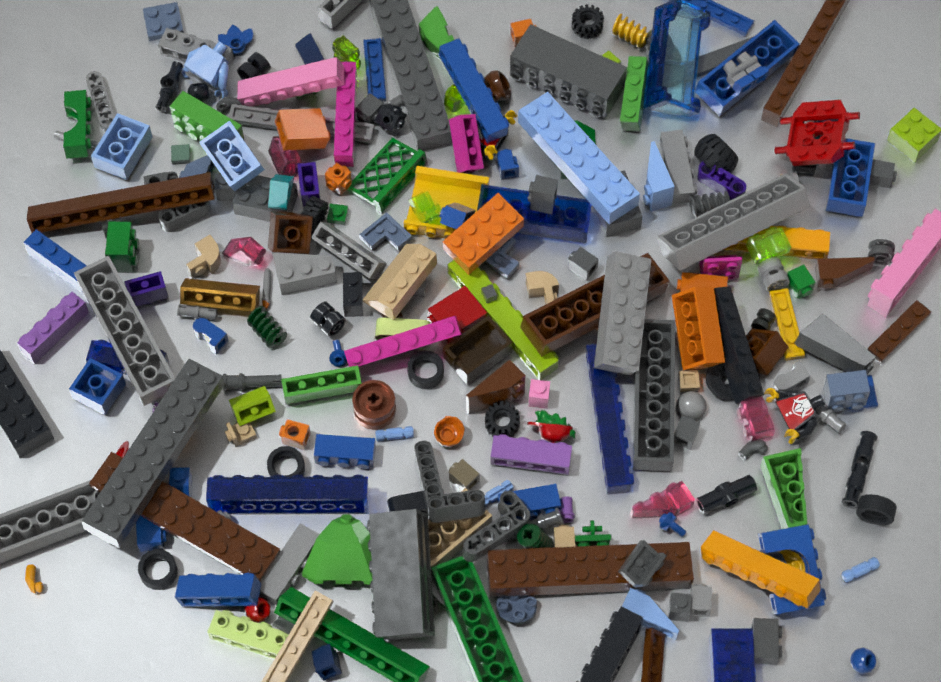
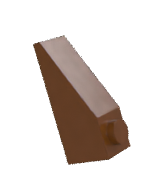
(836, 271)

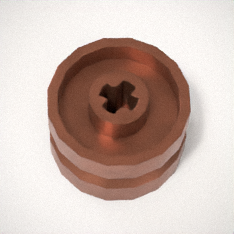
(374, 404)

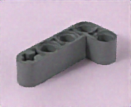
(493, 530)

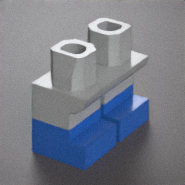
(746, 74)

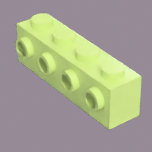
(246, 634)

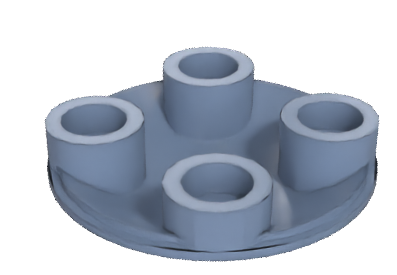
(516, 608)

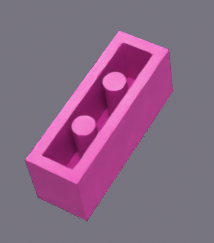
(466, 143)

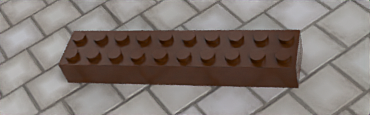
(581, 569)

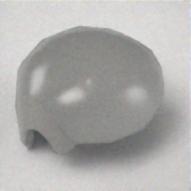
(691, 405)

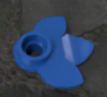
(236, 37)

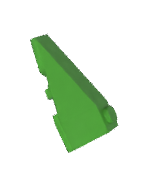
(434, 31)

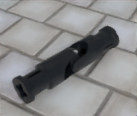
(856, 481)

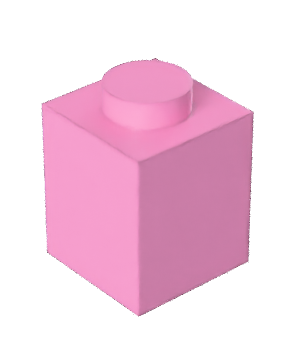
(539, 393)

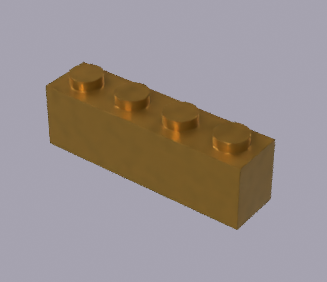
(219, 294)

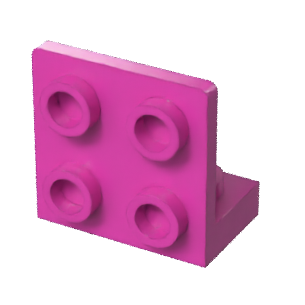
(721, 266)

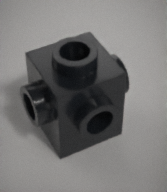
(390, 117)

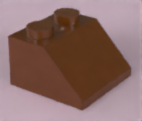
(289, 232)
(766, 349)

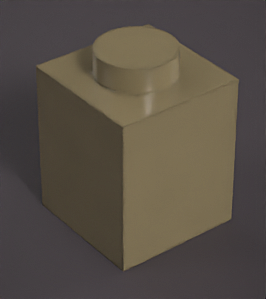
(463, 475)

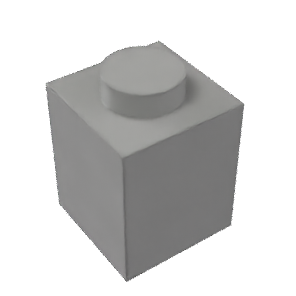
(701, 600)

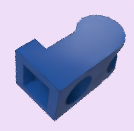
(210, 333)

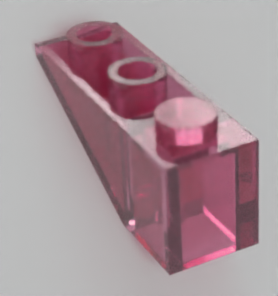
(673, 499)

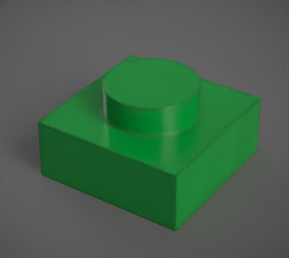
(337, 214)

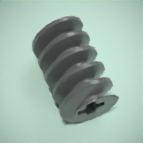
(707, 203)

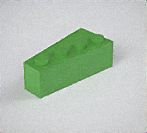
(786, 486)

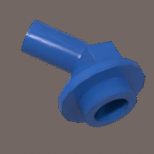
(338, 356)
(668, 522)

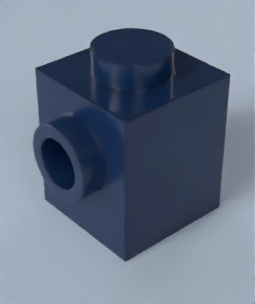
(326, 662)

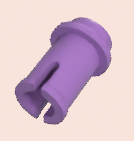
(567, 509)

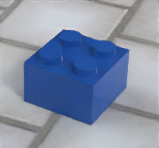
(97, 386)

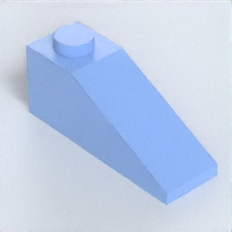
(652, 615)

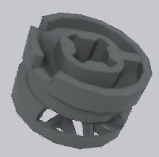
(881, 252)

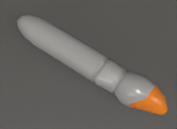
(266, 288)

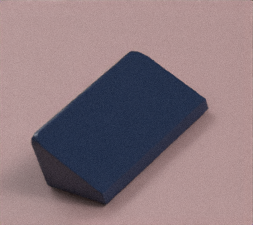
(308, 50)

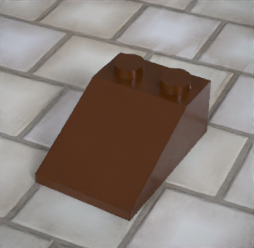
(503, 385)

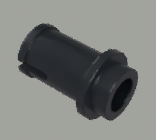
(807, 169)

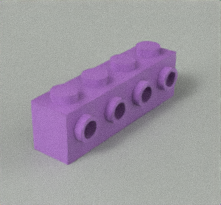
(53, 327)
(531, 454)

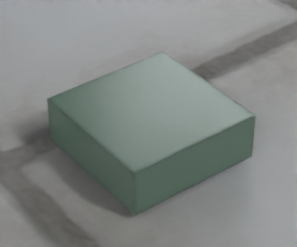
(180, 154)

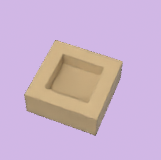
(689, 380)

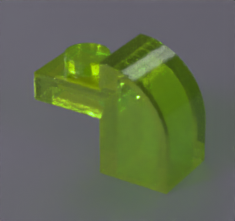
(425, 208)

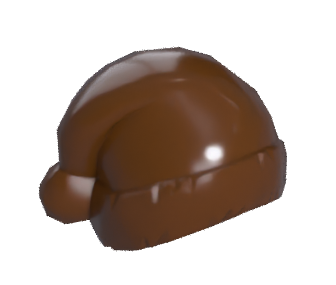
(499, 85)

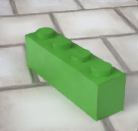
(634, 94)
(321, 384)

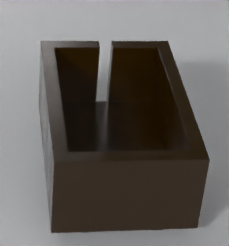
(477, 350)

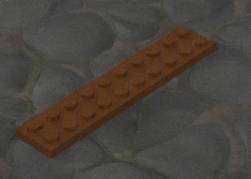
(200, 526)

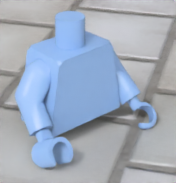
(209, 66)

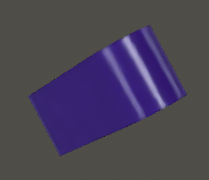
(721, 181)

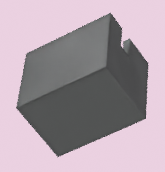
(489, 293)

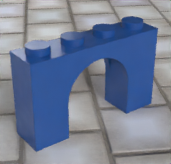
(799, 541)

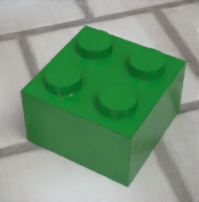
(121, 246)

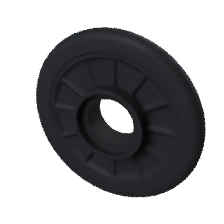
(715, 383)

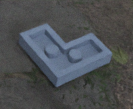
(383, 229)
(503, 262)

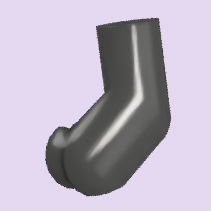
(225, 103)
(753, 446)

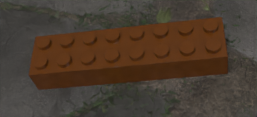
(577, 312)

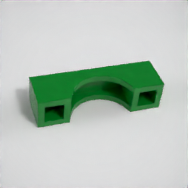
(77, 140)

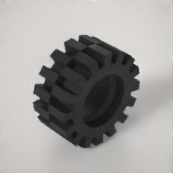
(591, 13)
(317, 209)
(501, 409)

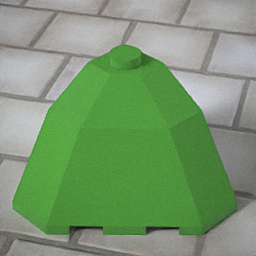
(340, 553)

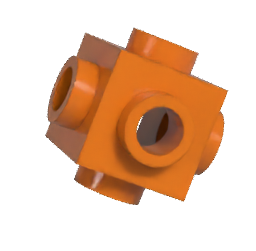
(338, 178)

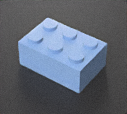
(121, 146)
(231, 156)

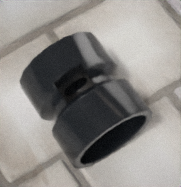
(255, 66)
(328, 319)

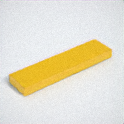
(786, 322)

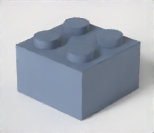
(846, 390)

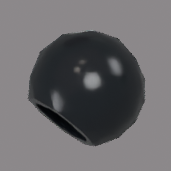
(199, 91)

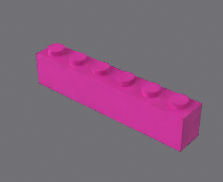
(345, 117)
(403, 342)

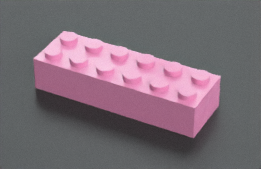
(906, 265)

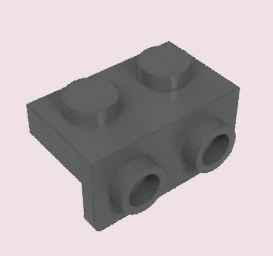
(642, 565)

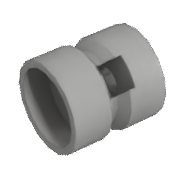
(773, 275)

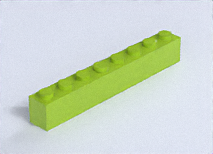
(506, 318)

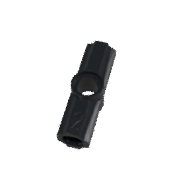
(726, 494)

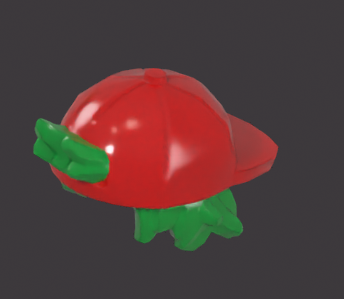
(552, 427)

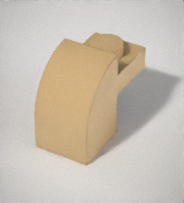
(208, 257)
(542, 284)

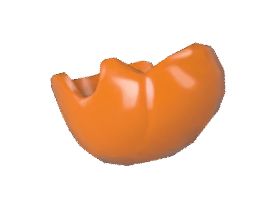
(449, 431)

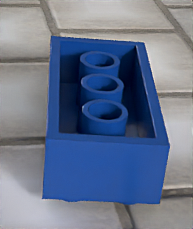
(851, 180)

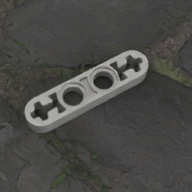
(100, 101)

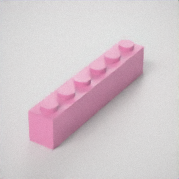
(291, 82)

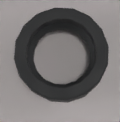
(425, 383)
(285, 451)
(876, 509)
(154, 555)

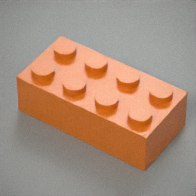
(483, 233)
(698, 328)

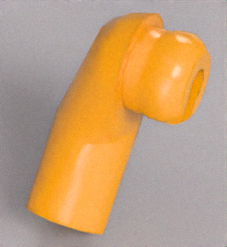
(33, 586)

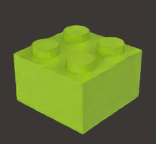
(914, 134)

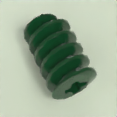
(266, 327)
(534, 537)

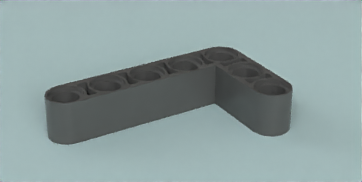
(442, 506)

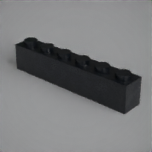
(737, 353)

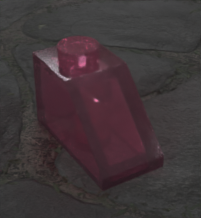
(245, 251)

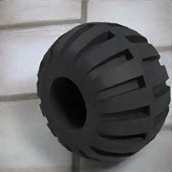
(714, 151)

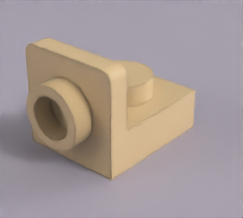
(240, 434)

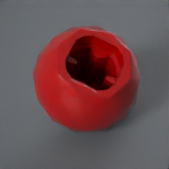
(260, 612)

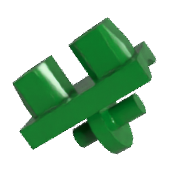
(583, 540)

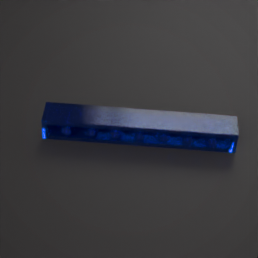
(609, 426)

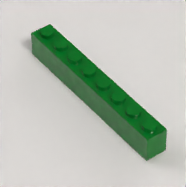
(356, 641)

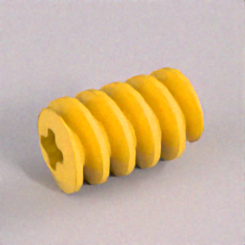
(630, 32)

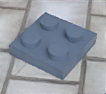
(162, 17)

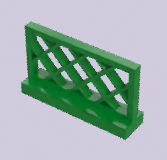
(398, 180)

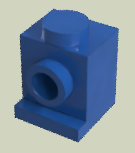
(507, 164)

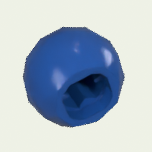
(863, 660)

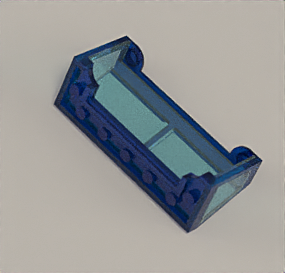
(675, 58)

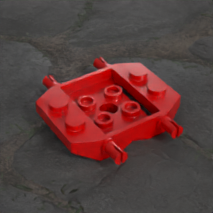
(802, 145)

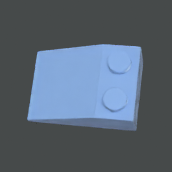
(659, 186)

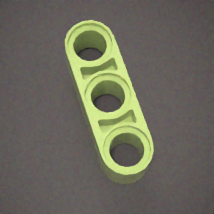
(387, 327)

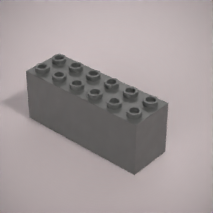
(567, 71)
(401, 575)

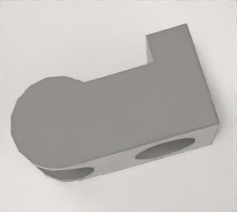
(794, 379)

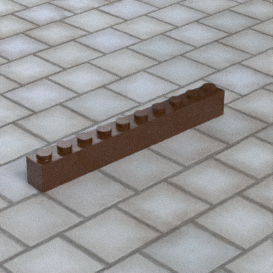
(803, 61)
(121, 203)

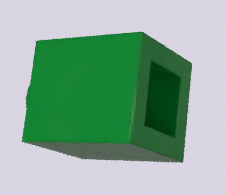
(801, 281)

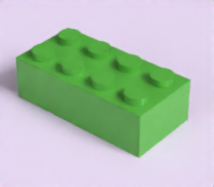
(197, 117)

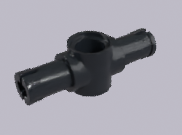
(172, 80)

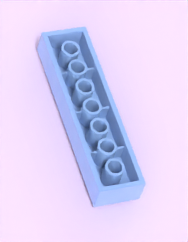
(578, 158)

